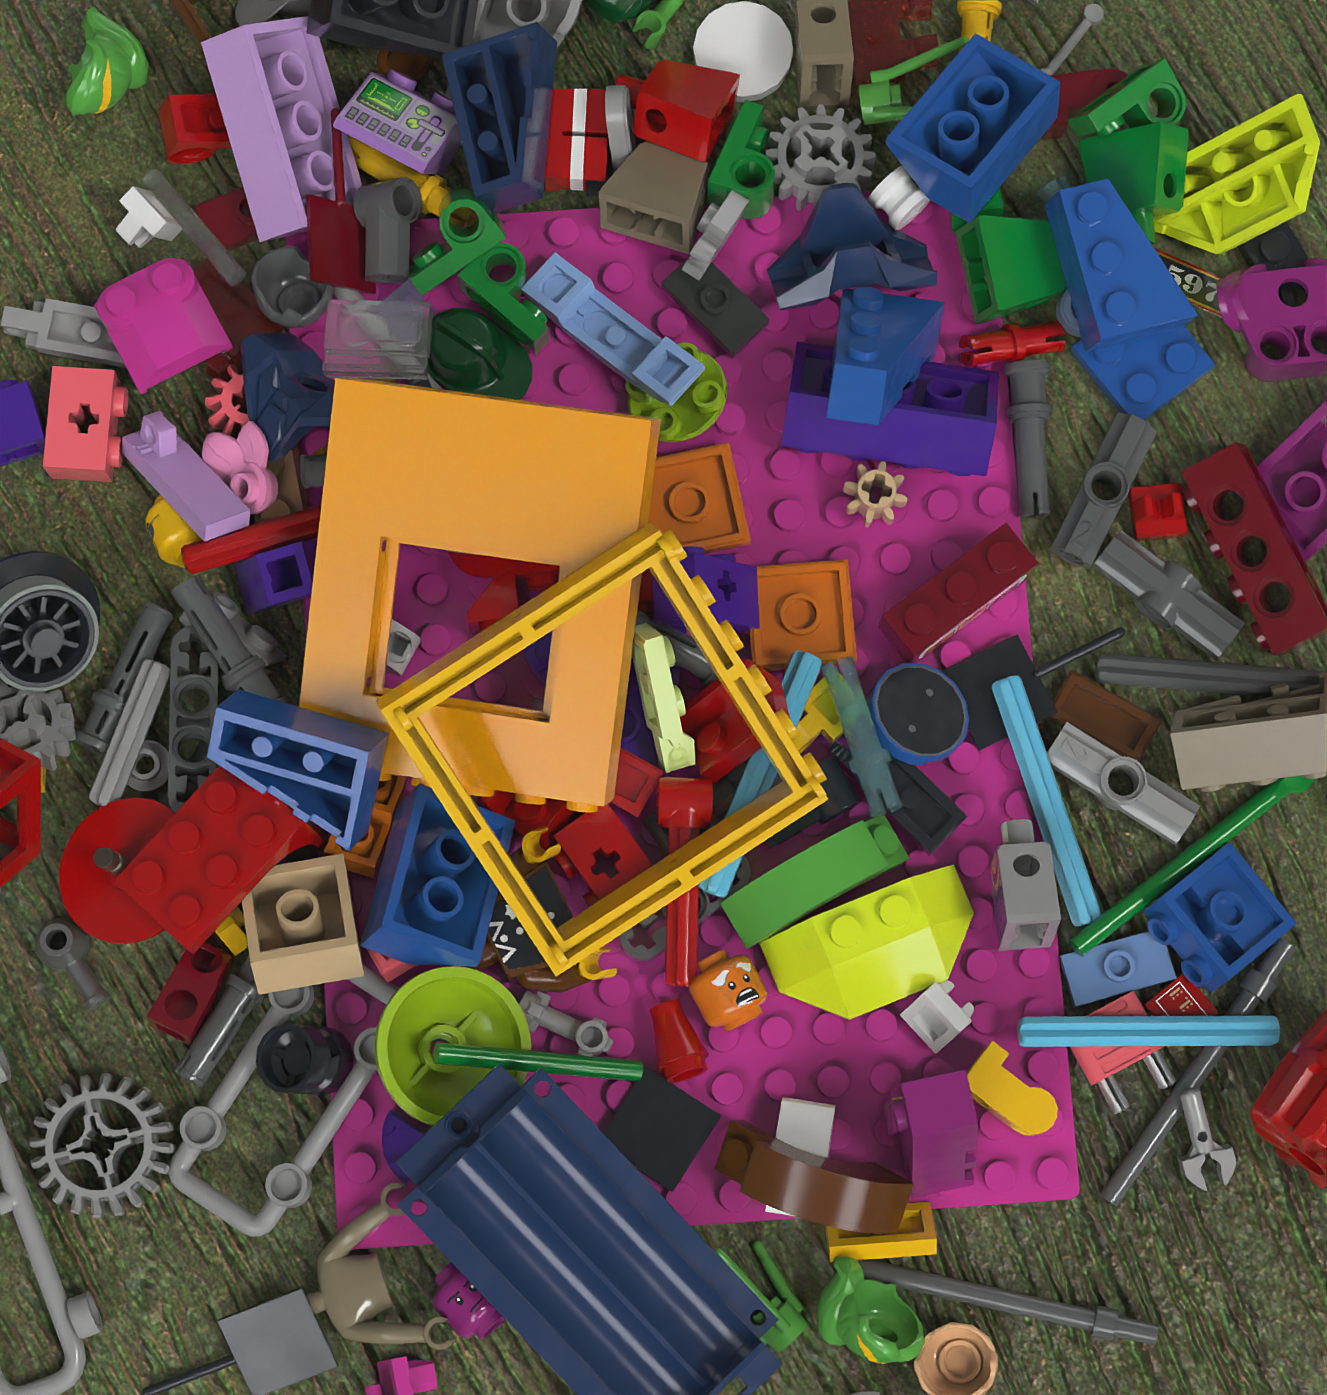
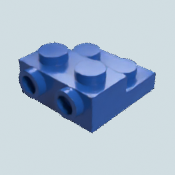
(1218, 919)

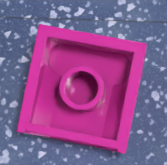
(161, 322)

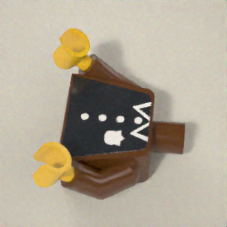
(512, 945)

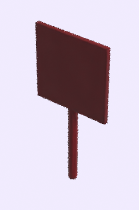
(335, 233)

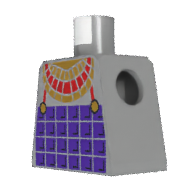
(1024, 889)

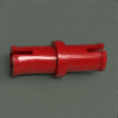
(1012, 343)

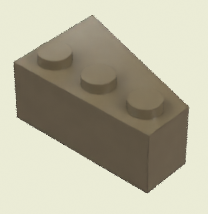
(1252, 740)

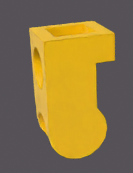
(1008, 1098)

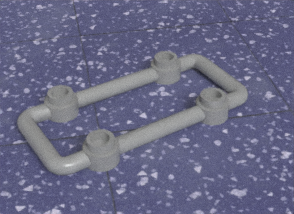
(287, 1183)

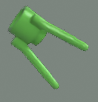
(885, 102)
(790, 1320)

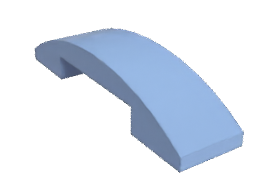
(610, 332)

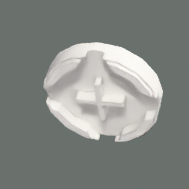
(748, 42)

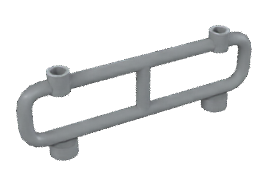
(71, 1317)

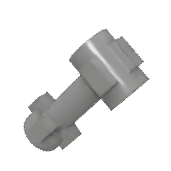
(590, 1035)

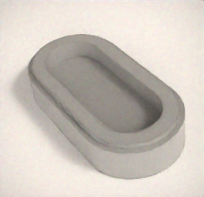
(619, 123)

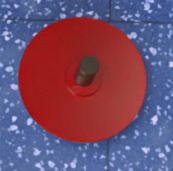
(96, 856)

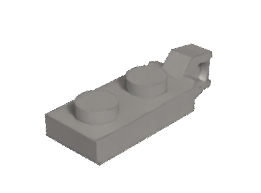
(63, 331)

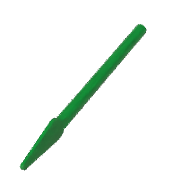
(1186, 862)

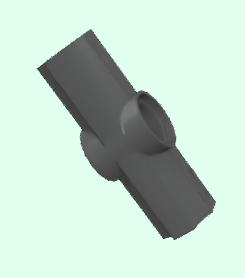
(1092, 517)
(1168, 595)

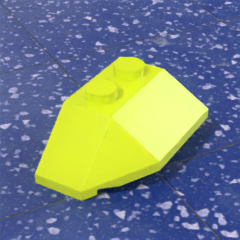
(1246, 179)
(874, 946)

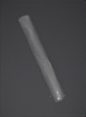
(194, 227)

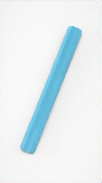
(759, 771)
(1046, 800)
(1148, 1031)

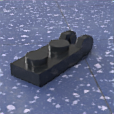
(926, 811)

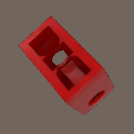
(683, 106)

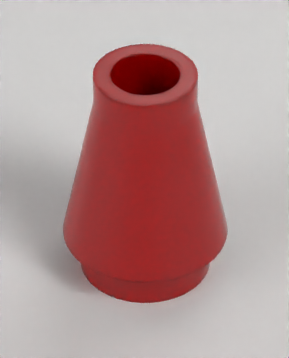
(676, 1043)

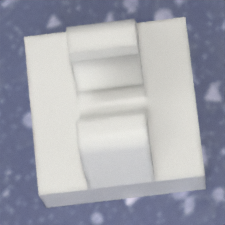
(145, 219)
(937, 1016)

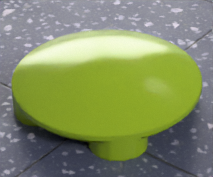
(693, 410)

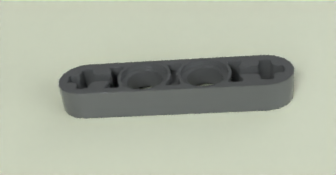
(185, 724)

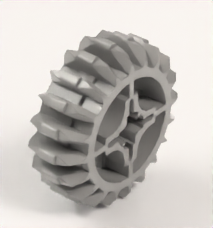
(94, 1120)

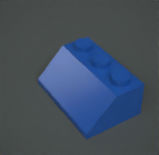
(974, 126)
(431, 887)

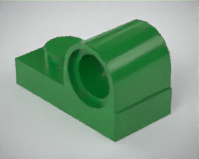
(1128, 102)
(744, 163)
(463, 244)
(500, 299)

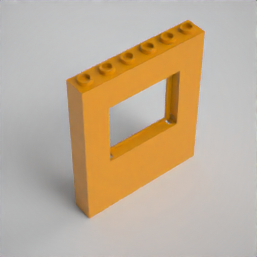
(495, 484)

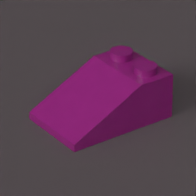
(1299, 482)

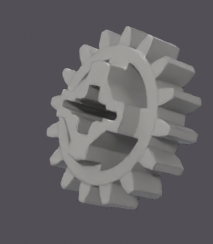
(820, 139)
(26, 727)

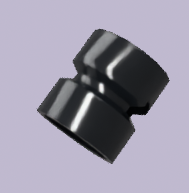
(304, 1059)

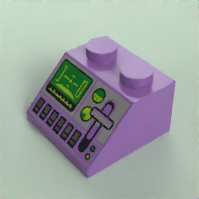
(403, 122)

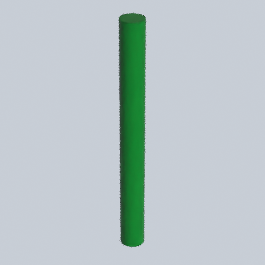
(533, 1060)

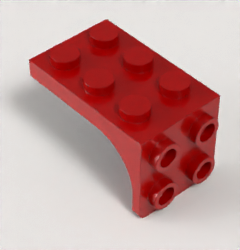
(213, 856)

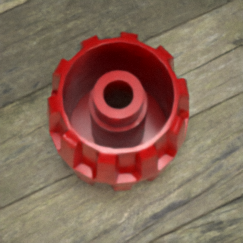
(1294, 1105)

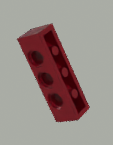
(1206, 487)

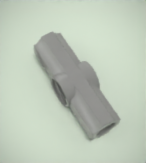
(1151, 801)

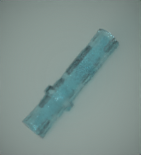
(862, 738)

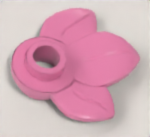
(243, 465)

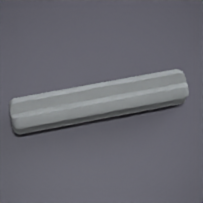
(130, 733)

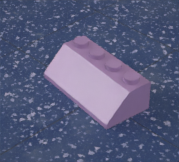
(279, 120)

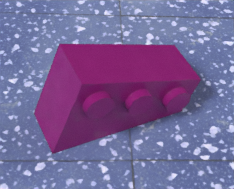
(934, 1131)

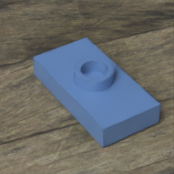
(1116, 968)

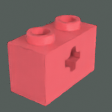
(72, 398)

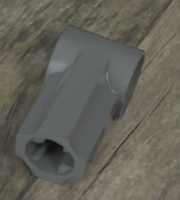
(386, 213)

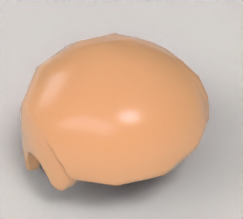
(956, 1361)

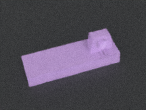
(184, 479)

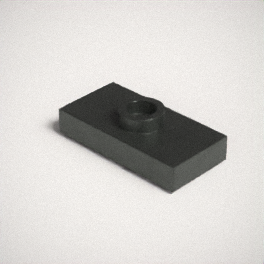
(717, 307)

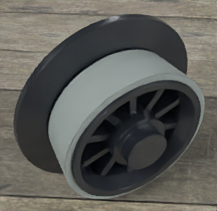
(45, 620)

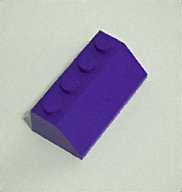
(938, 423)

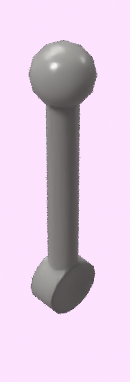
(1091, 17)

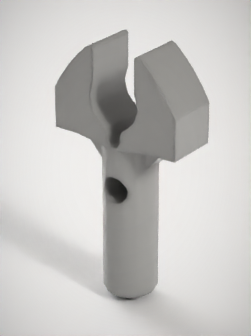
(1203, 1143)

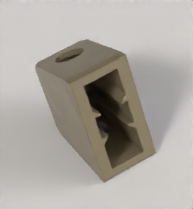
(823, 53)
(656, 197)

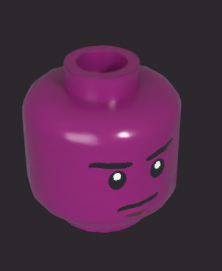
(464, 1305)

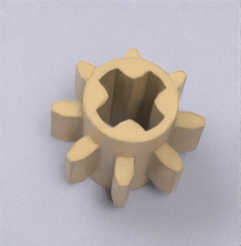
(861, 492)

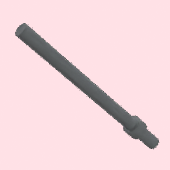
(1255, 988)
(1101, 1322)

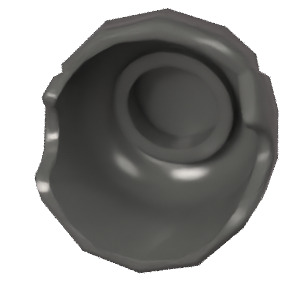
(285, 288)

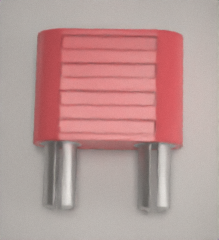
(1103, 1061)

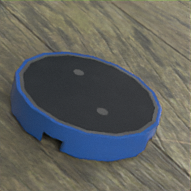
(918, 713)

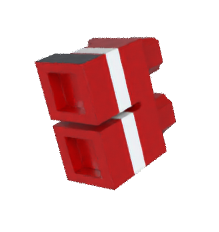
(577, 141)

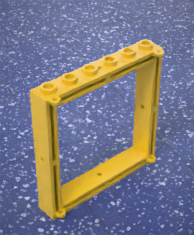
(689, 864)

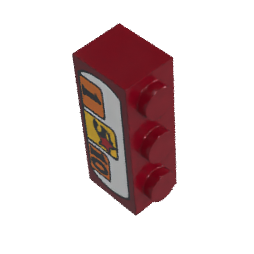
(958, 594)

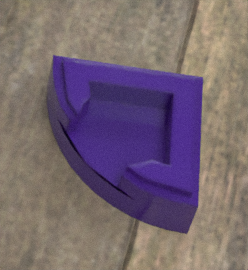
(397, 1138)

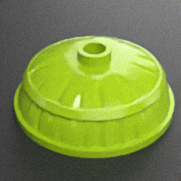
(450, 1007)

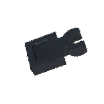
(1277, 250)

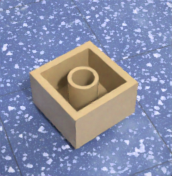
(302, 926)

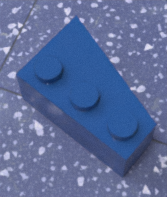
(878, 351)

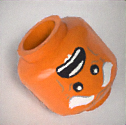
(728, 990)

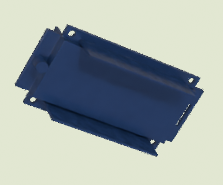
(581, 1248)

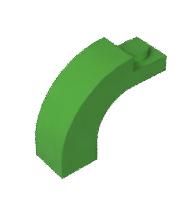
(813, 879)

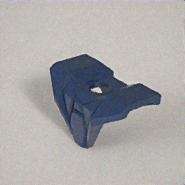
(847, 248)
(284, 389)

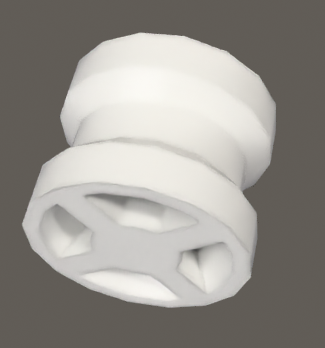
(899, 198)

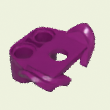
(1252, 306)

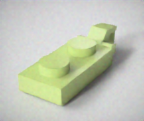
(660, 699)

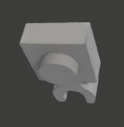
(717, 227)

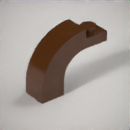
(812, 1187)

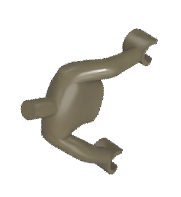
(356, 1288)

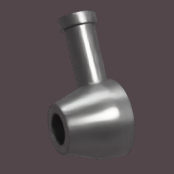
(71, 959)

